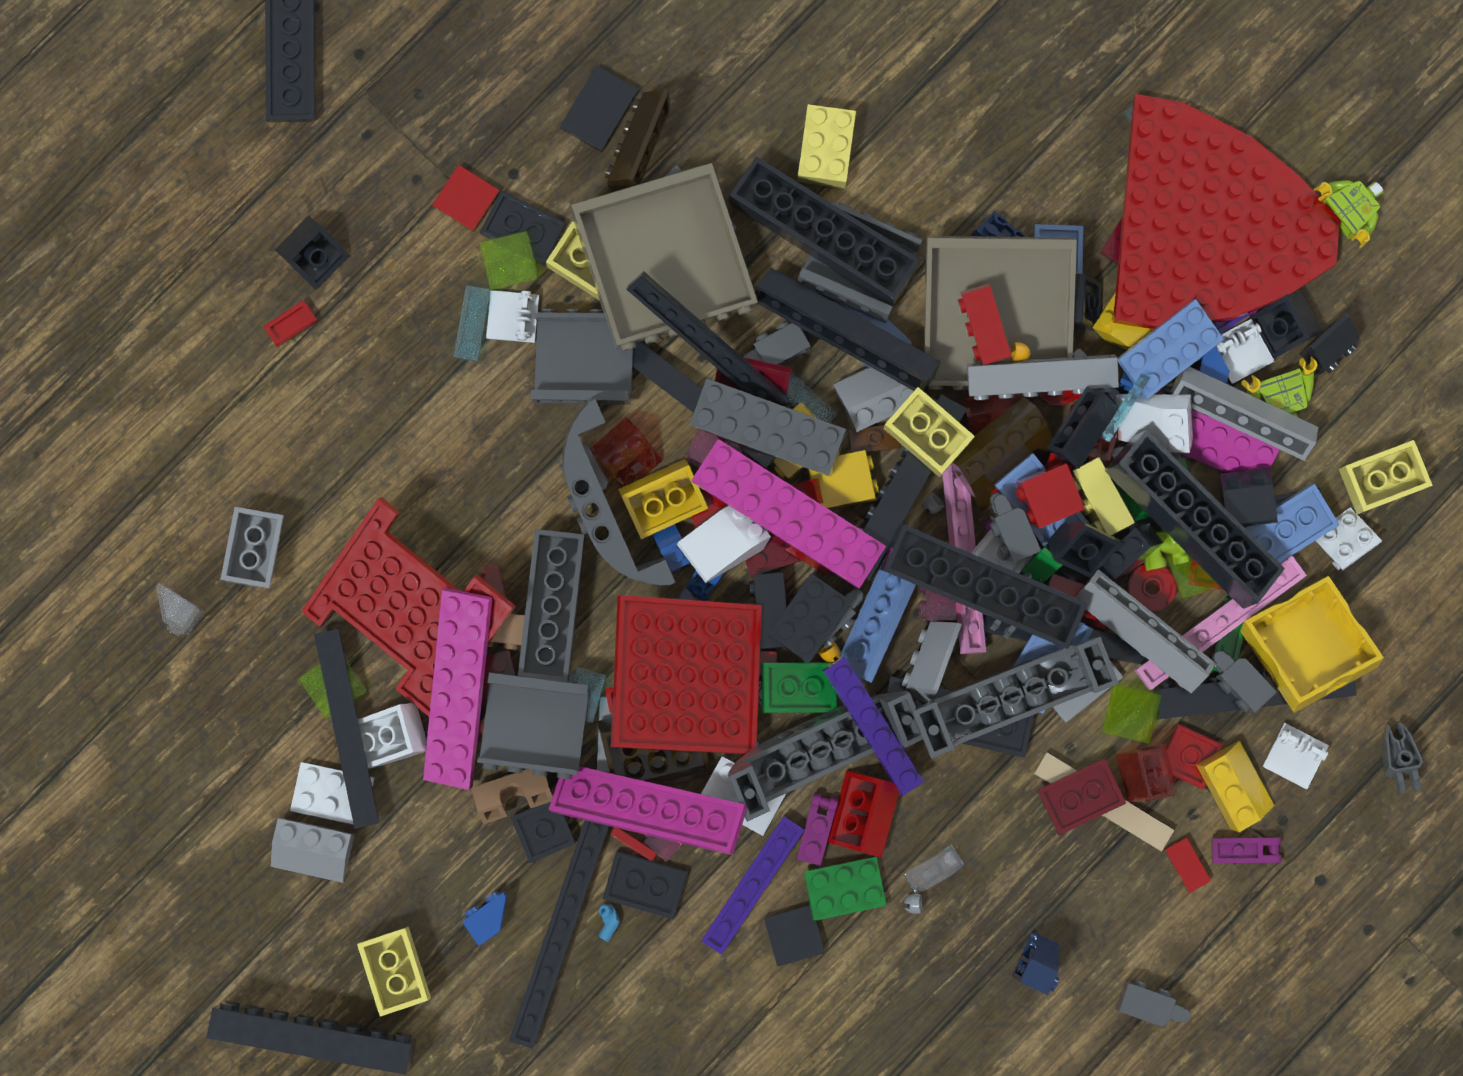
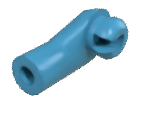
(610, 920)

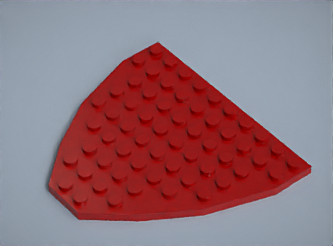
(1212, 220)

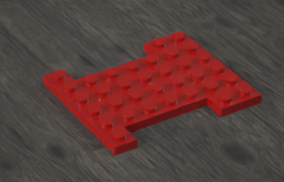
(394, 600)

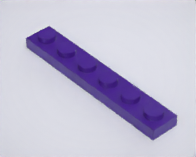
(873, 726)
(752, 885)

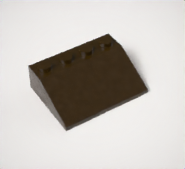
(640, 140)
(1002, 447)
(652, 765)

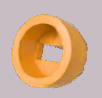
(1019, 352)
(829, 653)

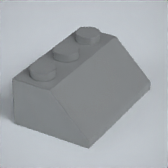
(870, 397)
(252, 547)
(931, 660)
(311, 849)

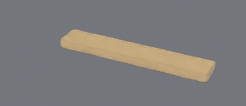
(1125, 816)

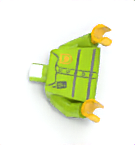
(1353, 206)
(1287, 391)

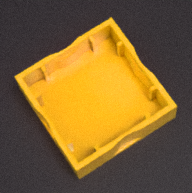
(1311, 644)

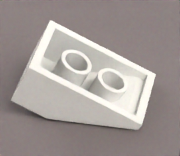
(1163, 416)
(723, 543)
(392, 735)
(720, 787)

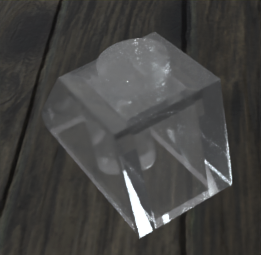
(177, 611)
(934, 869)

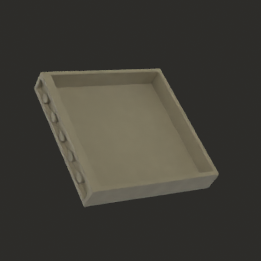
(675, 234)
(1030, 287)

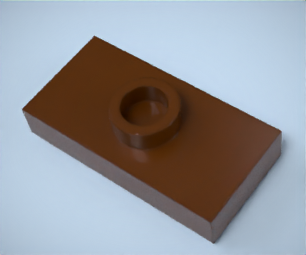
(872, 440)

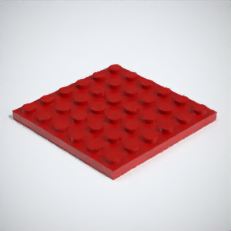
(686, 675)

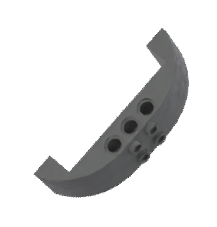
(611, 545)
(1014, 694)
(814, 751)

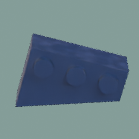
(1039, 964)

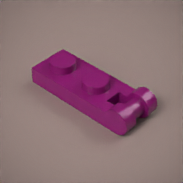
(817, 830)
(1245, 850)

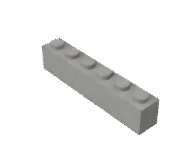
(1042, 376)
(1246, 413)
(1145, 632)

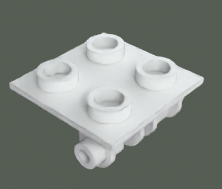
(512, 316)
(1244, 350)
(1348, 540)
(1295, 756)

